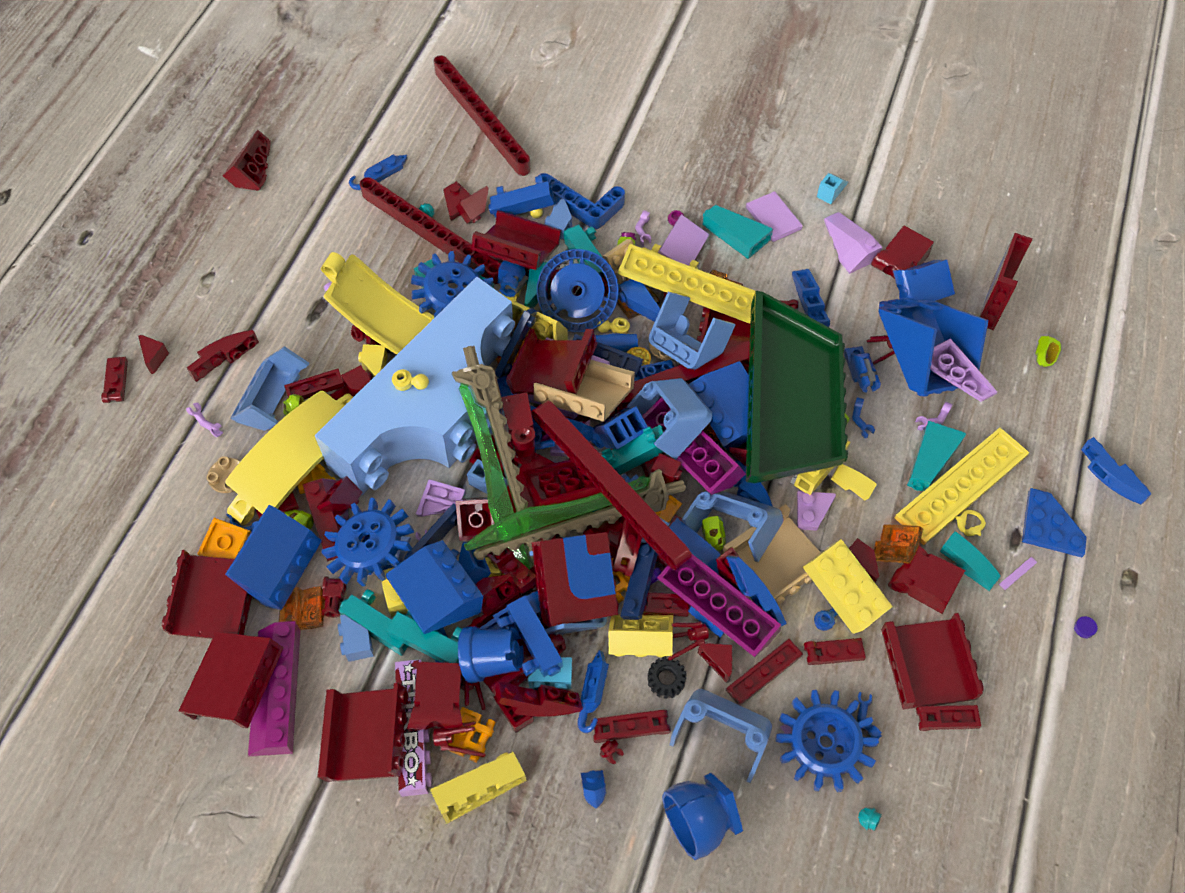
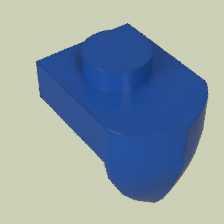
(594, 787)

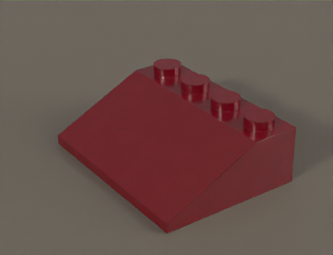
(557, 483)

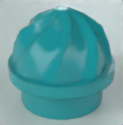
(427, 209)
(869, 818)

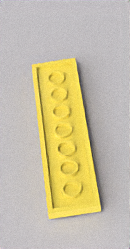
(687, 281)
(963, 484)

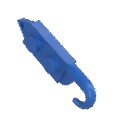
(382, 169)
(592, 690)

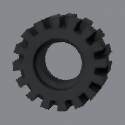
(660, 688)

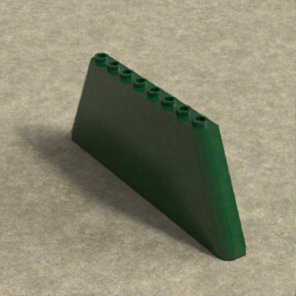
(793, 393)

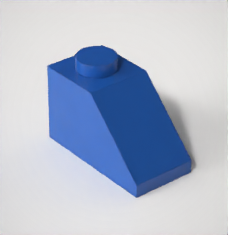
(474, 568)

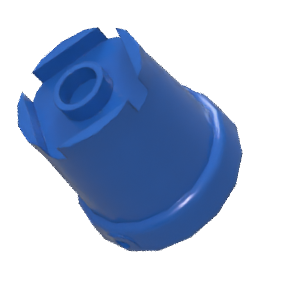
(488, 652)

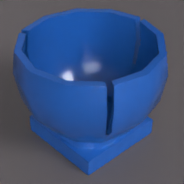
(701, 814)

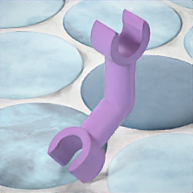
(643, 219)
(940, 419)
(214, 428)

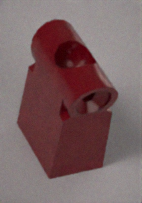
(903, 252)
(519, 426)
(927, 580)
(436, 696)

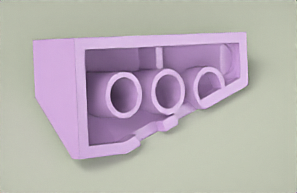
(853, 244)
(957, 369)

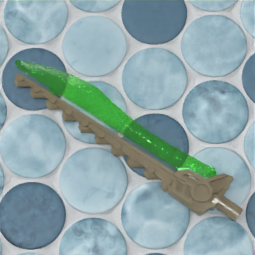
(486, 393)
(650, 489)

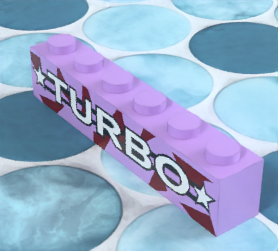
(414, 775)

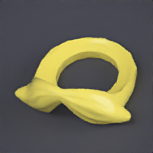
(961, 522)

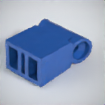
(925, 281)
(619, 429)

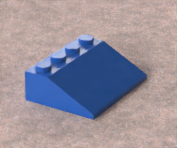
(727, 398)
(273, 558)
(435, 588)

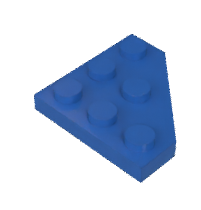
(1050, 525)

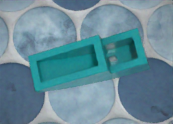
(971, 560)

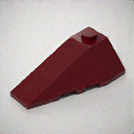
(250, 164)
(323, 519)

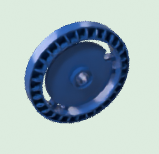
(577, 275)

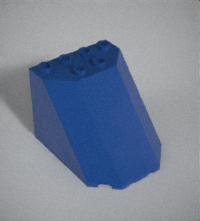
(921, 325)

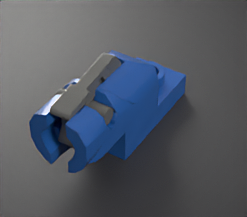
(511, 278)
(862, 368)

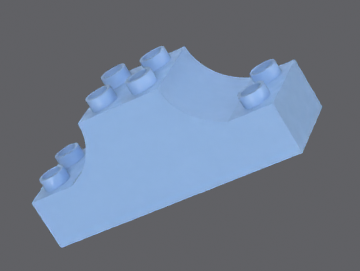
(432, 424)

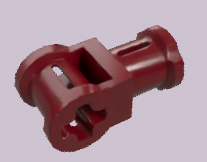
(333, 594)

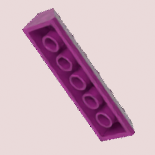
(703, 457)
(722, 605)
(275, 716)

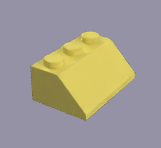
(641, 637)

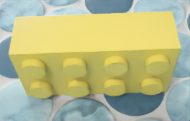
(847, 587)

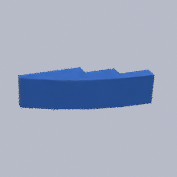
(809, 296)
(696, 544)
(752, 586)

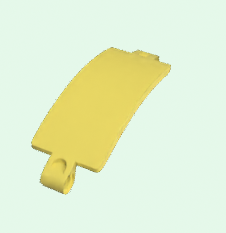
(372, 303)
(281, 458)

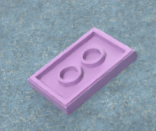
(774, 213)
(683, 241)

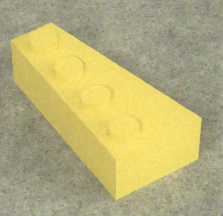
(478, 786)

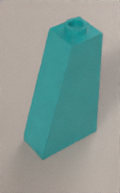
(736, 230)
(934, 452)

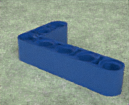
(584, 210)

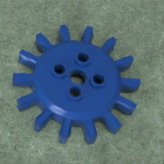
(450, 272)
(360, 557)
(846, 735)

